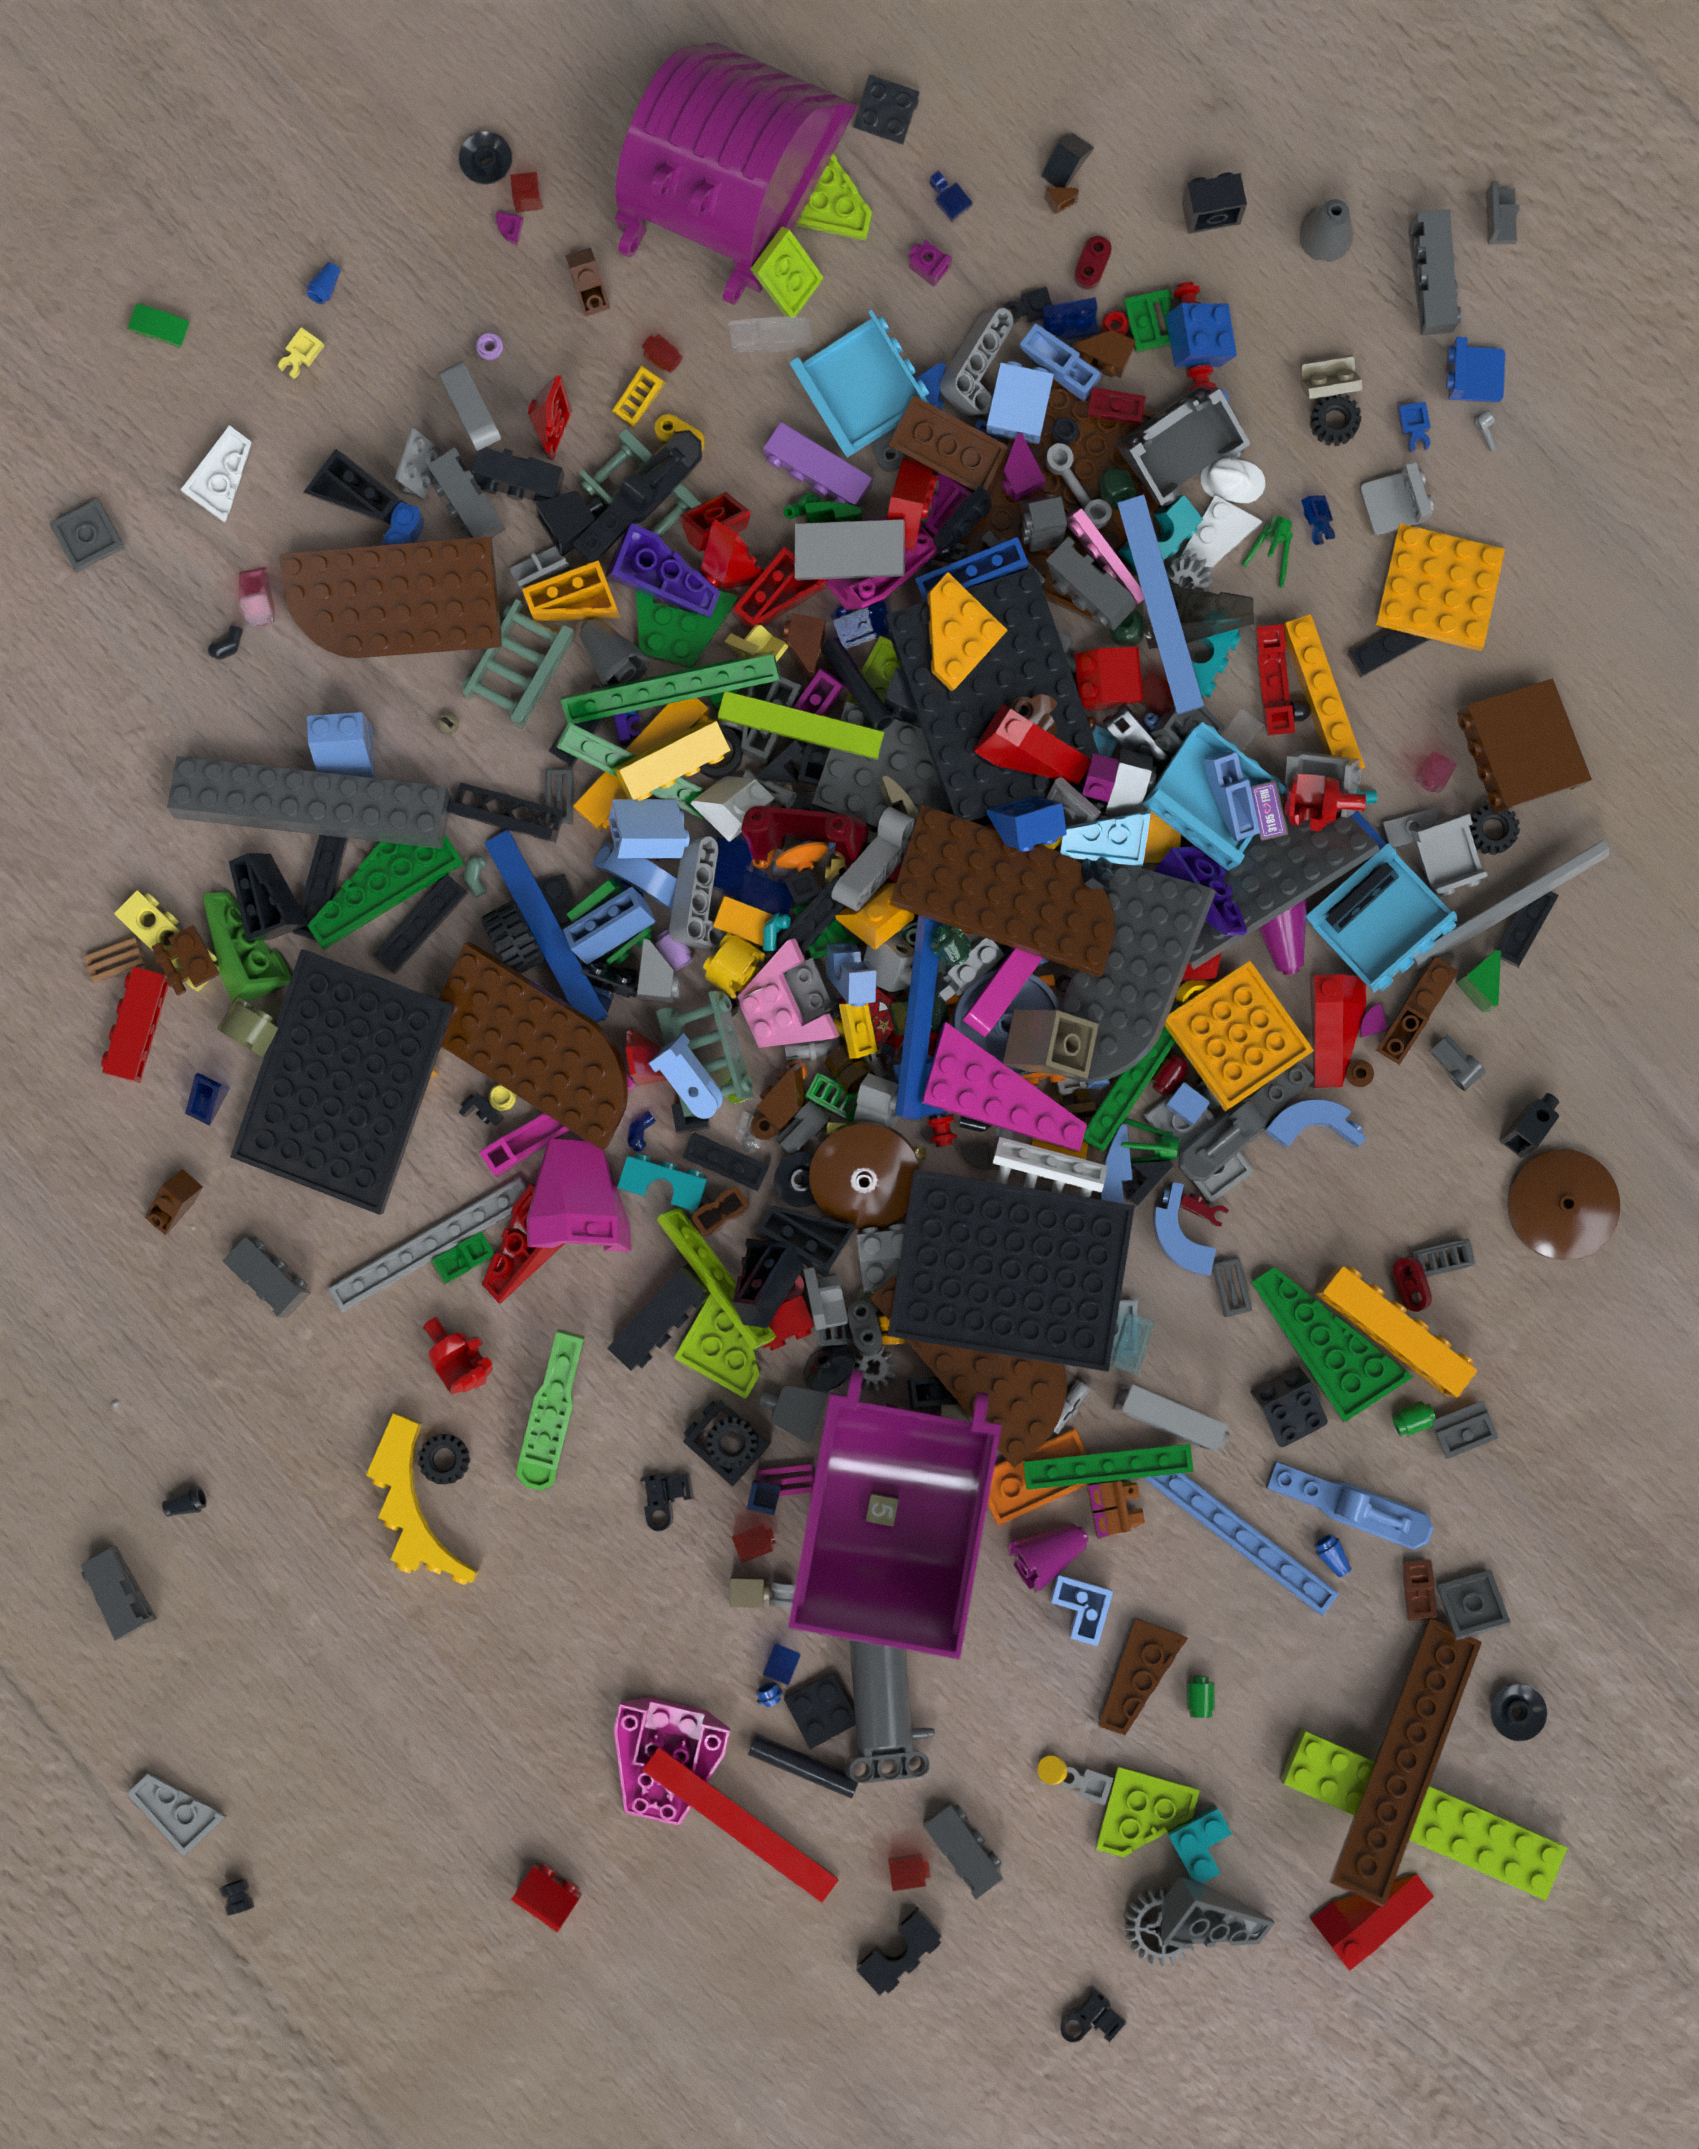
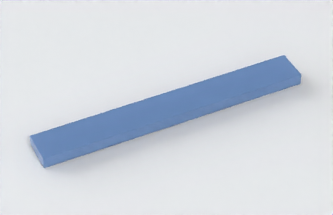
(1160, 604)
(1246, 1540)

